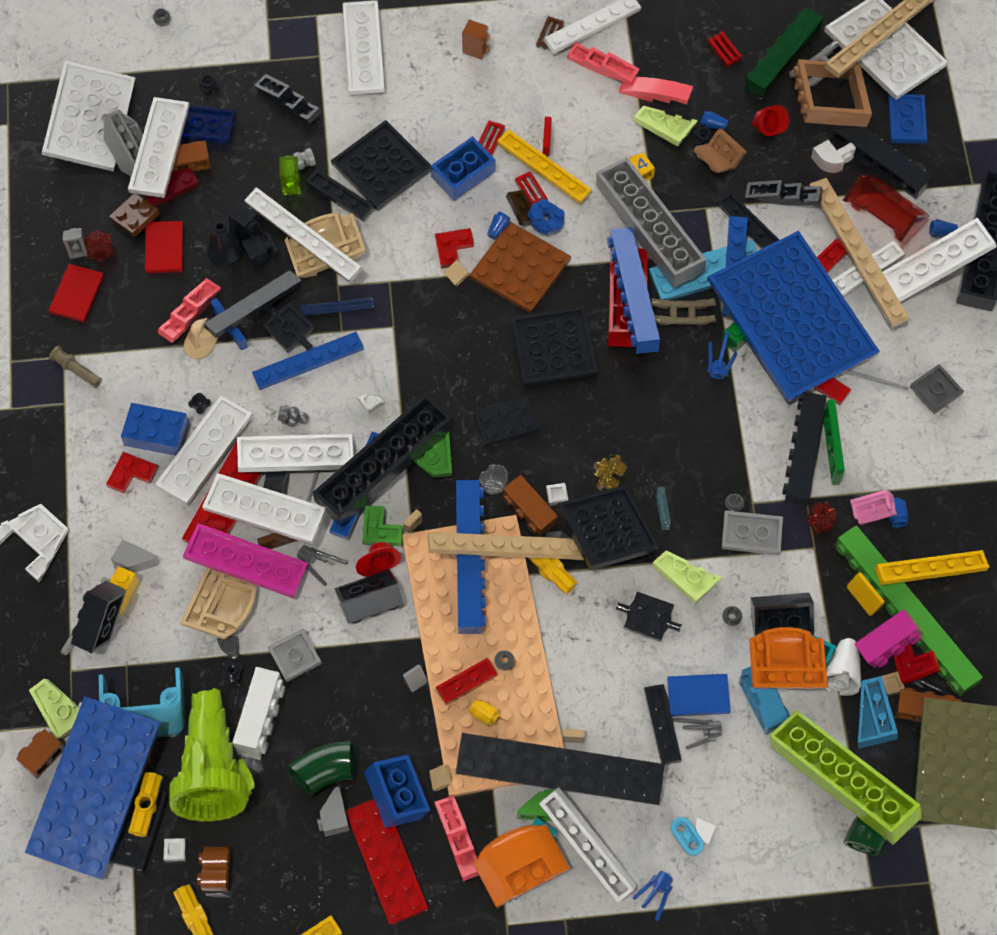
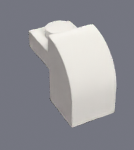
(830, 159)

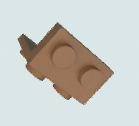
(721, 152)

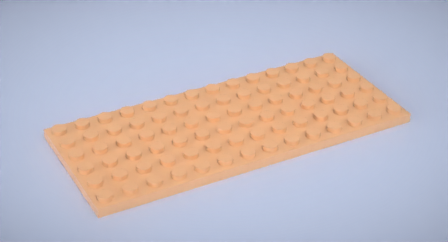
(512, 625)

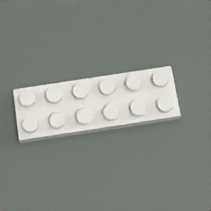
(363, 47)
(158, 147)
(939, 259)
(204, 450)
(294, 452)
(264, 508)

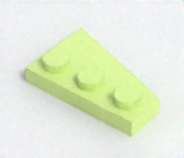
(666, 126)
(685, 577)
(55, 707)

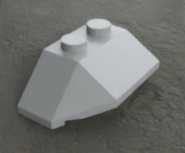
(123, 139)

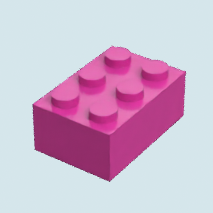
(889, 639)

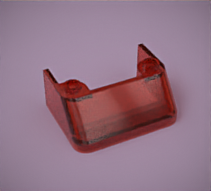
(887, 205)

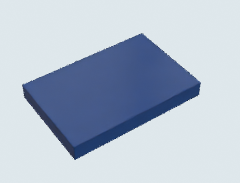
(907, 119)
(698, 695)

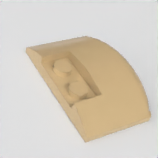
(337, 230)
(219, 604)

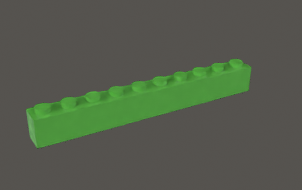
(897, 596)

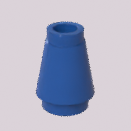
(713, 121)
(498, 224)
(941, 228)

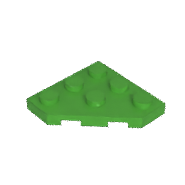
(437, 458)

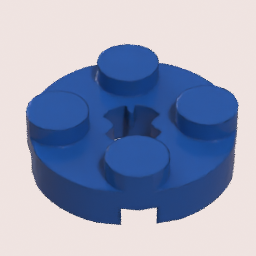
(554, 214)

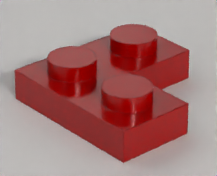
(450, 242)
(128, 468)
(912, 667)

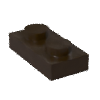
(520, 205)

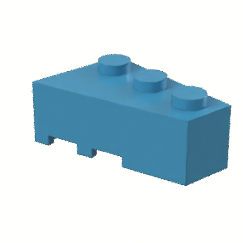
(764, 703)
(876, 717)

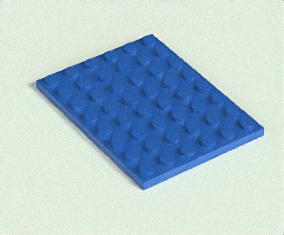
(793, 315)

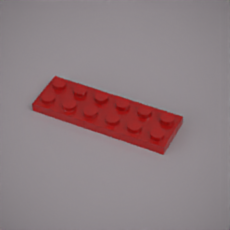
(213, 520)
(386, 863)

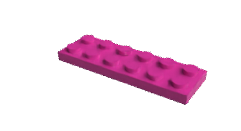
(245, 560)

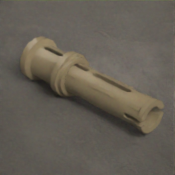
(69, 363)

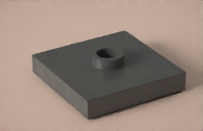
(936, 388)

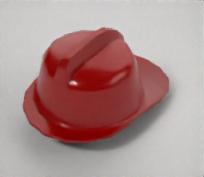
(771, 120)
(378, 559)

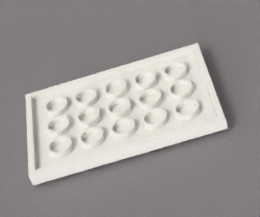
(898, 61)
(79, 112)

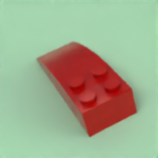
(617, 327)

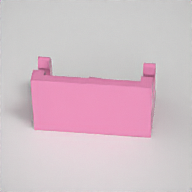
(874, 507)

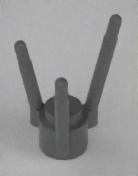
(310, 554)
(710, 728)

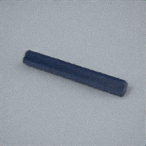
(337, 306)

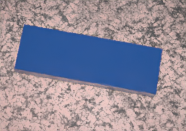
(234, 332)

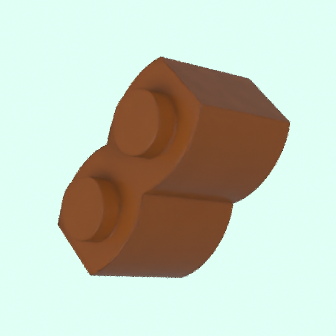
(215, 868)

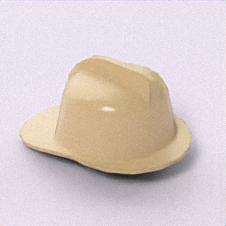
(199, 341)

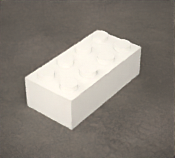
(258, 713)

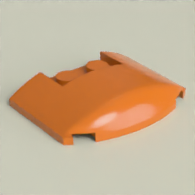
(787, 660)
(519, 862)

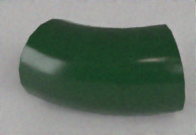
(324, 766)
(864, 838)

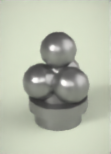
(291, 415)

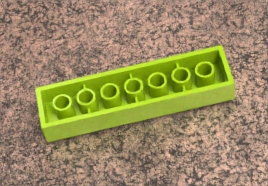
(845, 777)

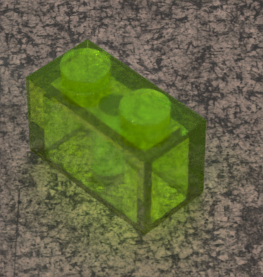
(290, 175)

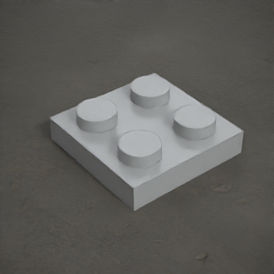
(294, 655)

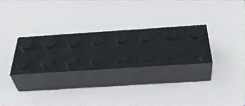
(979, 276)
(383, 459)

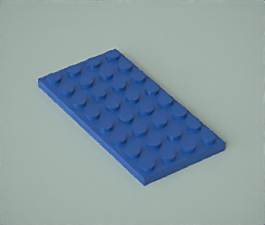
(93, 788)

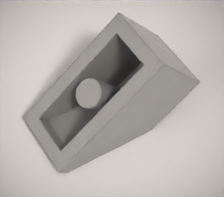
(75, 242)
(133, 558)
(333, 815)

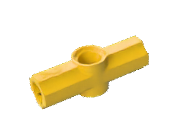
(554, 571)
(142, 816)
(192, 911)

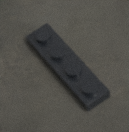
(340, 195)
(662, 724)

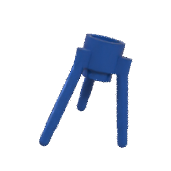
(718, 368)
(661, 883)

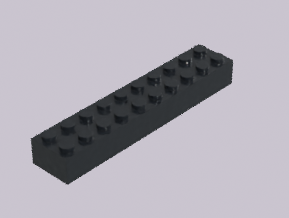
(561, 768)

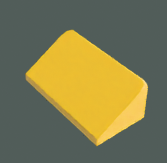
(865, 594)

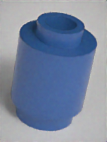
(902, 517)

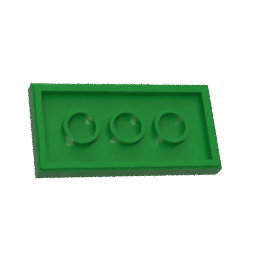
(833, 442)

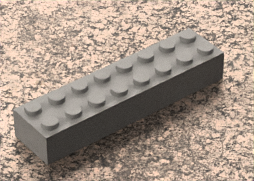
(651, 222)

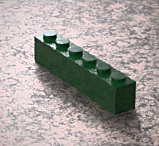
(784, 52)

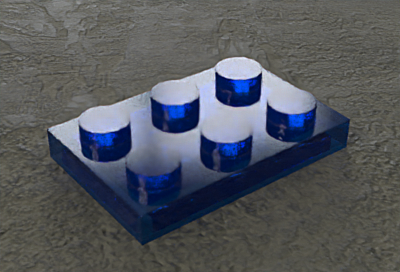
(209, 124)

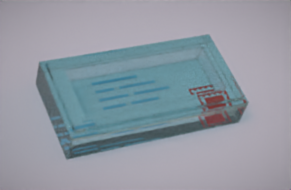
(663, 508)

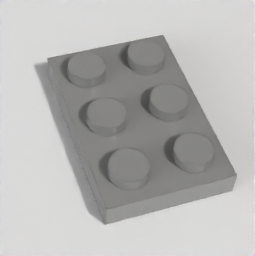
(752, 532)

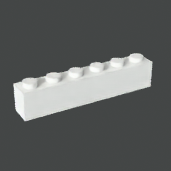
(588, 844)

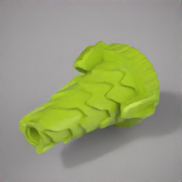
(210, 779)

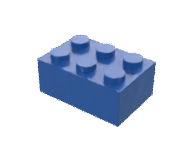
(463, 168)
(154, 429)
(396, 791)

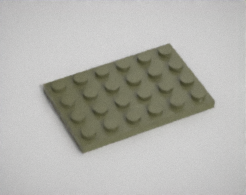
(957, 764)

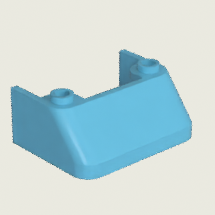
(169, 711)

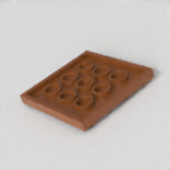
(520, 267)

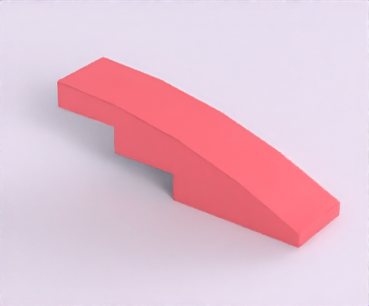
(603, 64)
(658, 89)
(189, 311)
(457, 836)

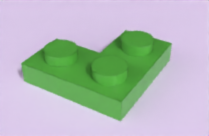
(376, 531)

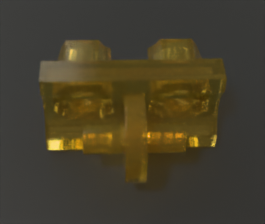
(613, 466)

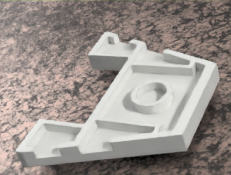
(41, 532)

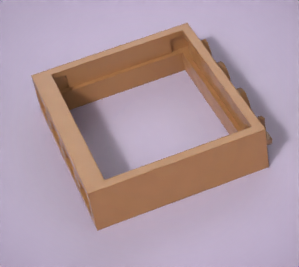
(827, 115)

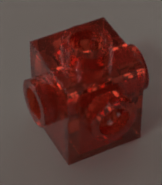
(98, 245)
(821, 517)

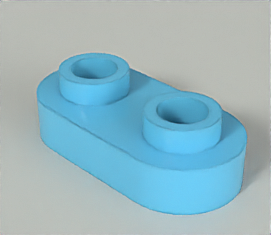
(687, 837)

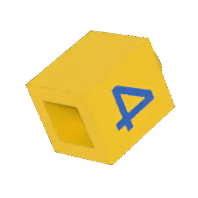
(643, 166)

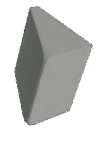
(415, 678)

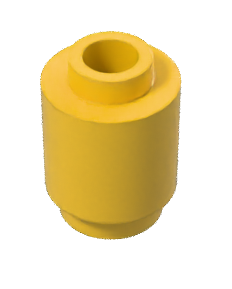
(484, 712)

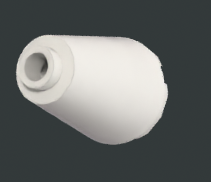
(844, 669)

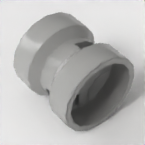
(305, 158)

